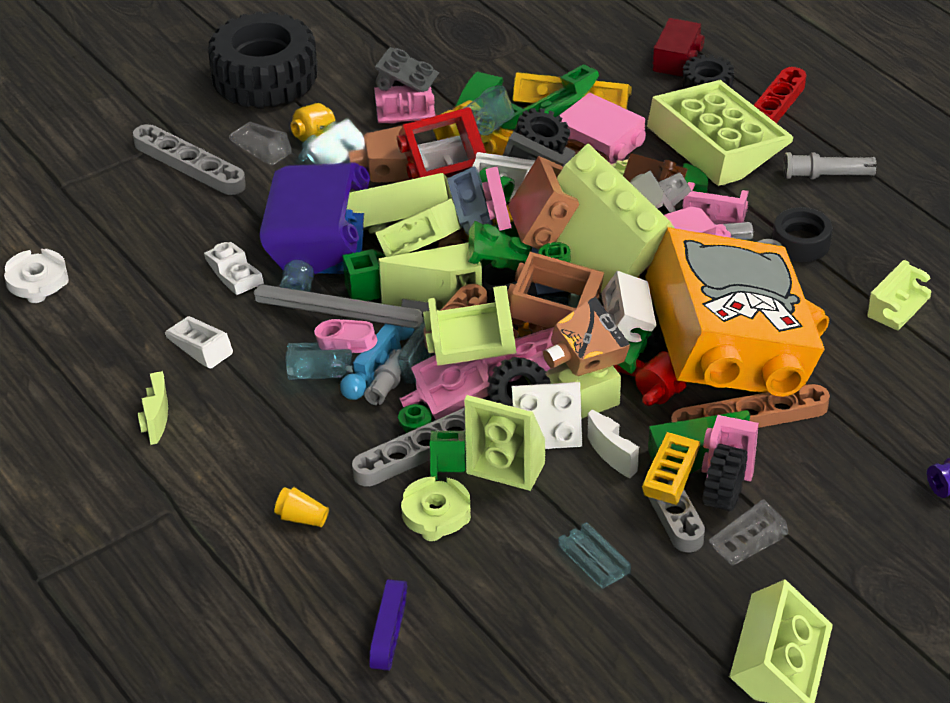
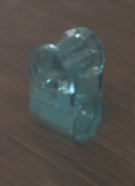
(491, 109)

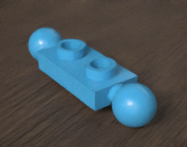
(367, 362)

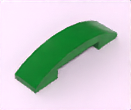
(575, 86)

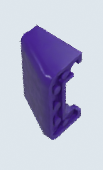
(308, 213)

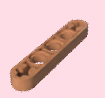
(804, 404)

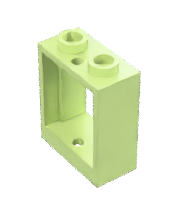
(419, 229)

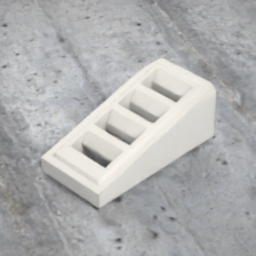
(204, 343)

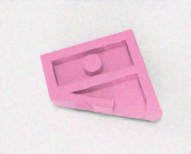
(495, 199)

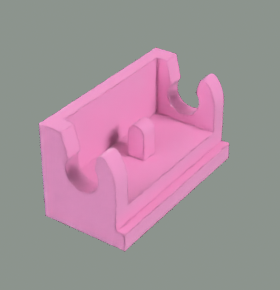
(718, 207)

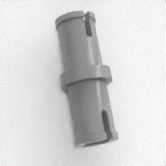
(385, 378)

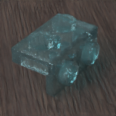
(333, 143)
(311, 362)

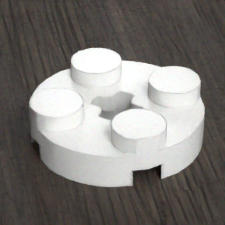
(48, 276)

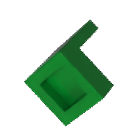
(447, 452)

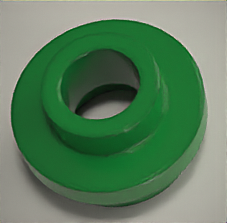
(413, 417)

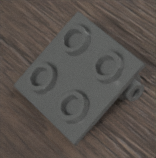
(400, 67)

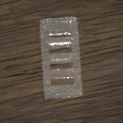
(265, 144)
(751, 519)

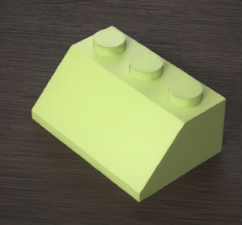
(781, 647)

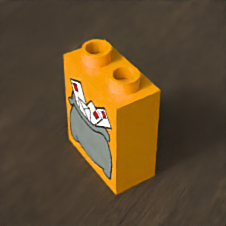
(733, 313)

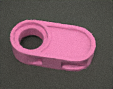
(348, 334)

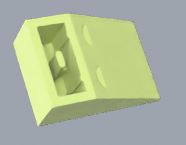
(427, 275)

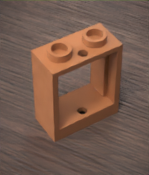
(553, 274)

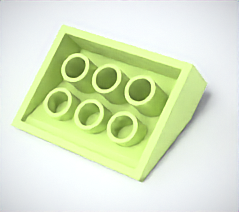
(716, 130)
(614, 221)

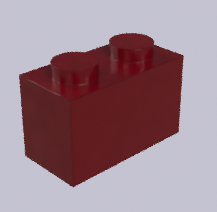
(676, 45)

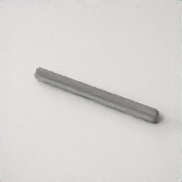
(338, 306)

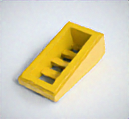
(663, 491)

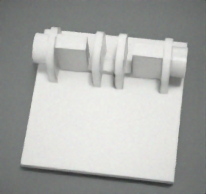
(555, 409)

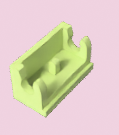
(899, 296)

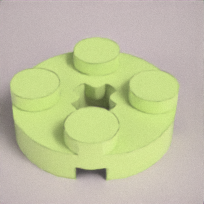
(435, 522)

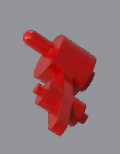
(656, 379)

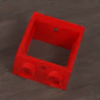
(468, 133)

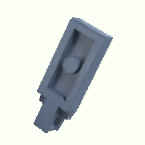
(469, 198)

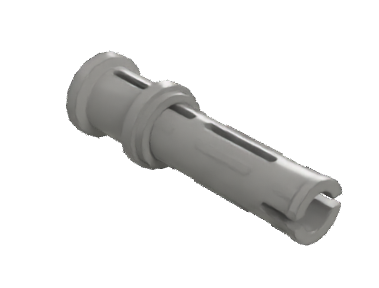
(814, 165)

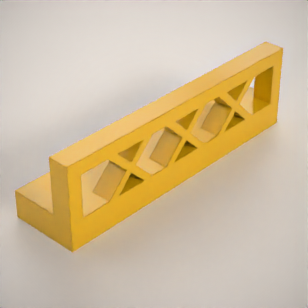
(533, 87)

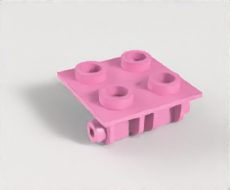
(403, 104)

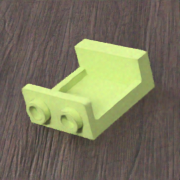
(471, 330)

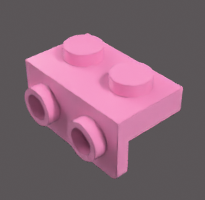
(733, 433)

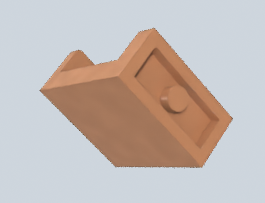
(541, 206)

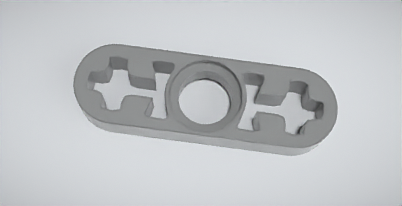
(674, 522)

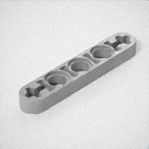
(225, 178)
(376, 465)

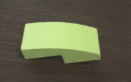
(155, 409)

